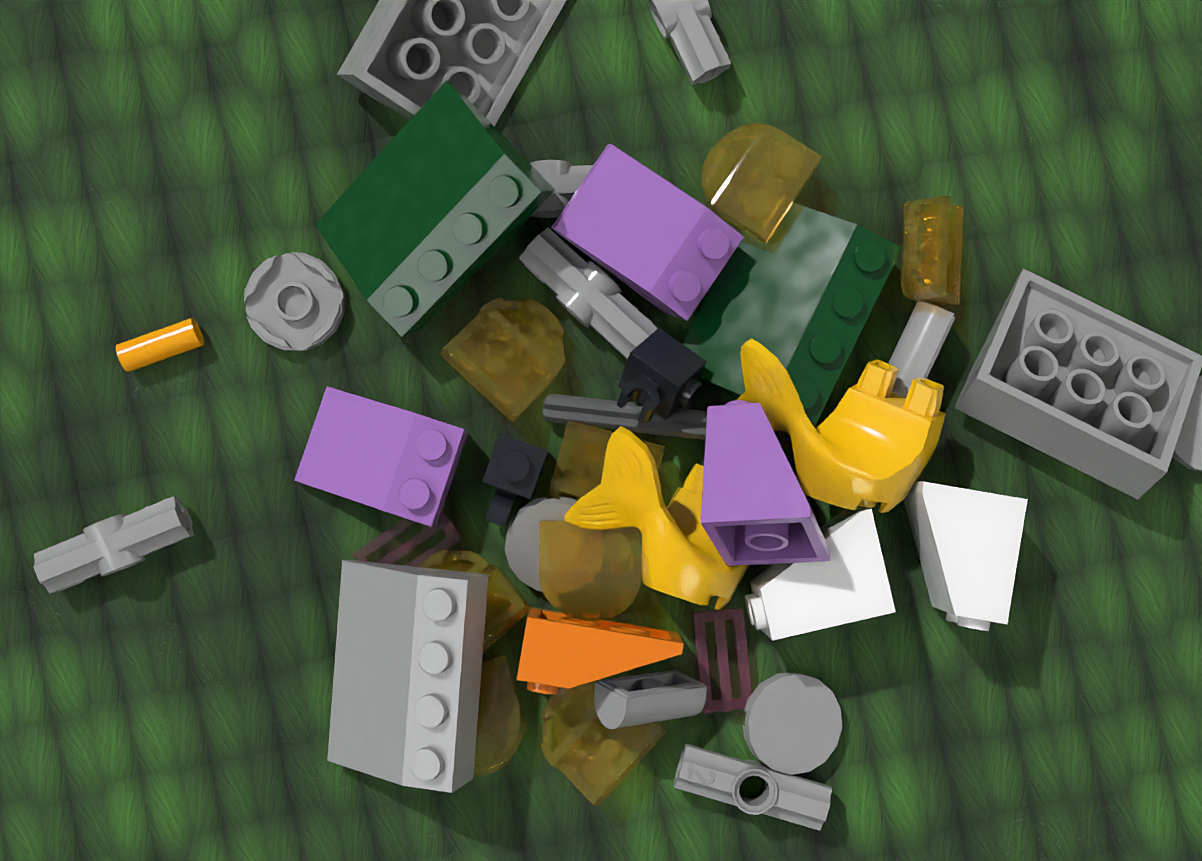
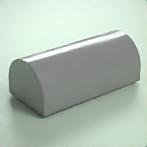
(919, 344)
(648, 698)

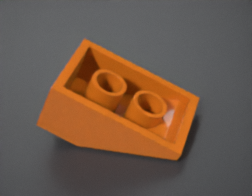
(575, 651)

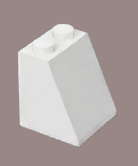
(967, 550)
(826, 594)

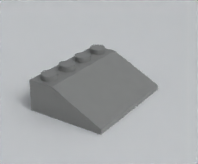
(475, 44)
(1082, 385)
(408, 673)

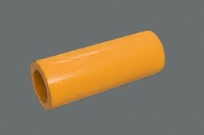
(159, 345)

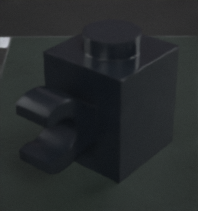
(661, 376)
(515, 471)

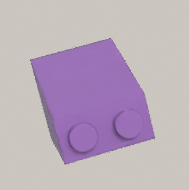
(751, 493)

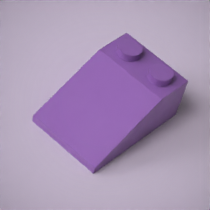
(647, 233)
(382, 456)

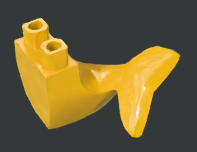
(866, 447)
(675, 546)

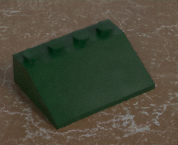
(431, 210)
(798, 298)

